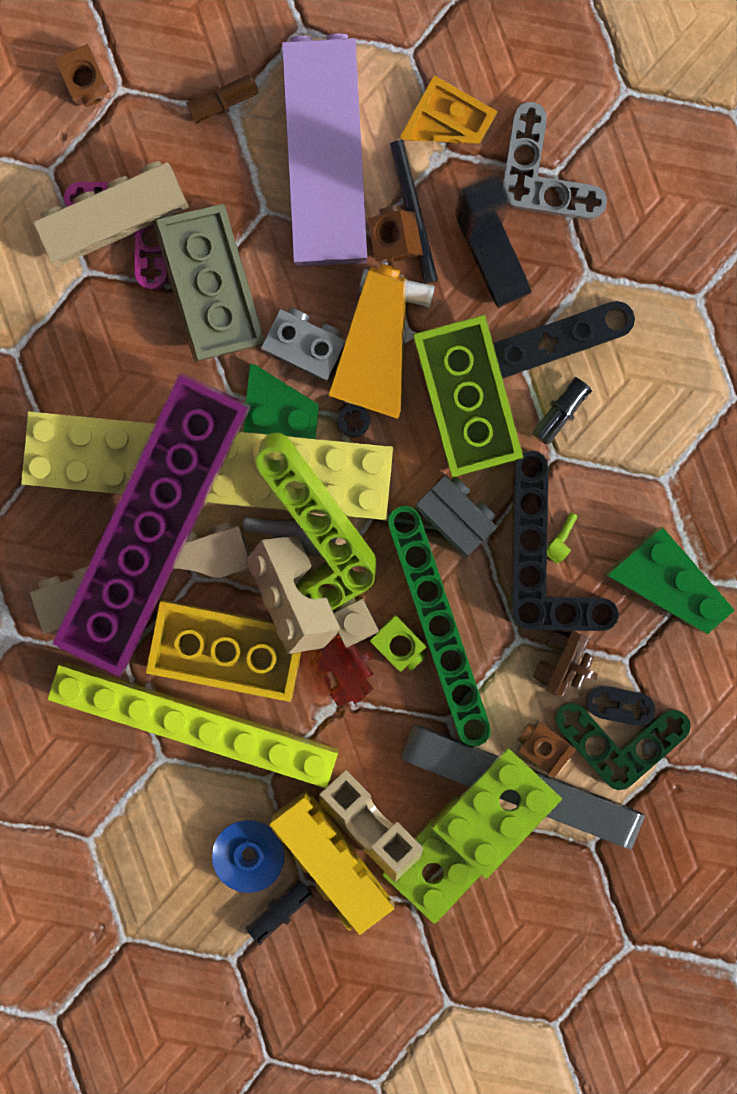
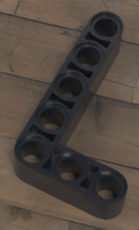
(481, 217)
(537, 558)

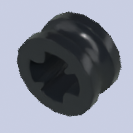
(364, 417)

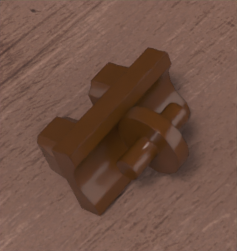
(559, 677)

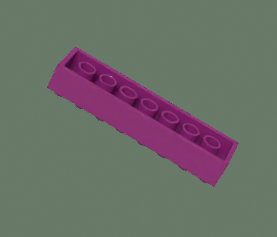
(151, 524)

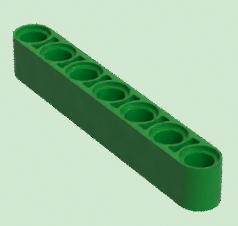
(440, 643)

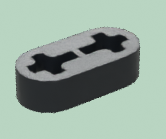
(621, 696)

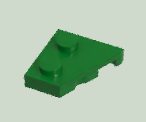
(278, 407)

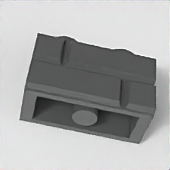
(456, 515)

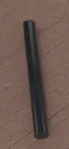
(412, 204)

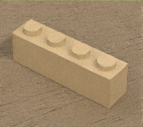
(111, 214)

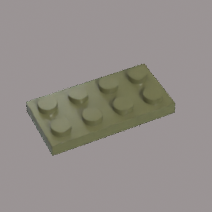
(209, 282)

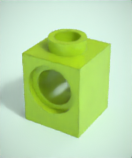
(394, 628)

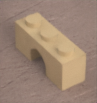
(299, 621)
(356, 814)

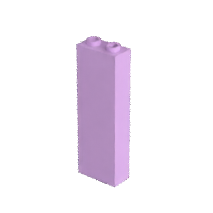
(324, 150)

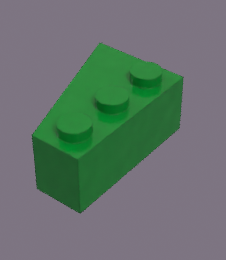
(672, 581)

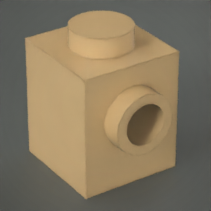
(355, 621)

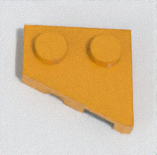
(448, 116)

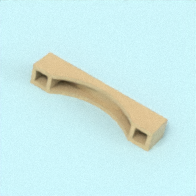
(212, 555)

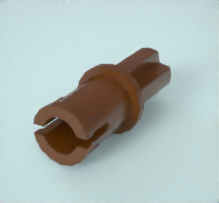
(222, 98)

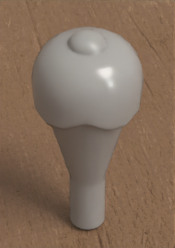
(280, 529)

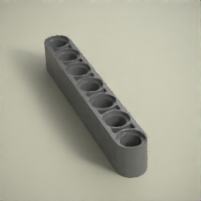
(576, 809)

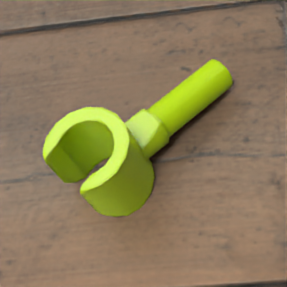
(557, 549)

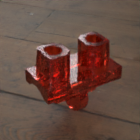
(348, 667)

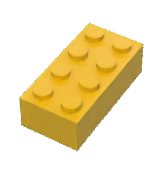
(221, 651)

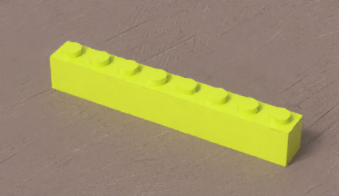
(193, 724)

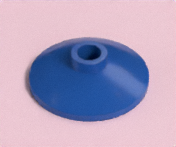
(244, 874)

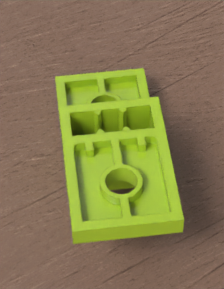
(476, 834)

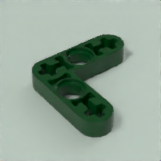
(627, 753)

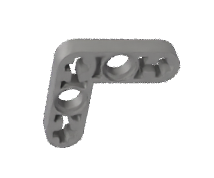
(538, 185)

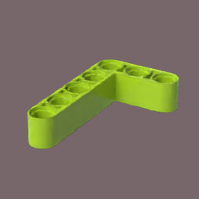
(319, 530)

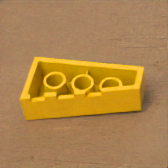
(331, 862)

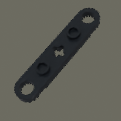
(572, 334)

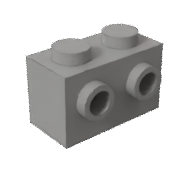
(304, 345)

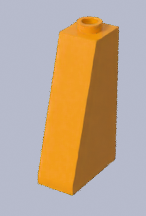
(373, 354)

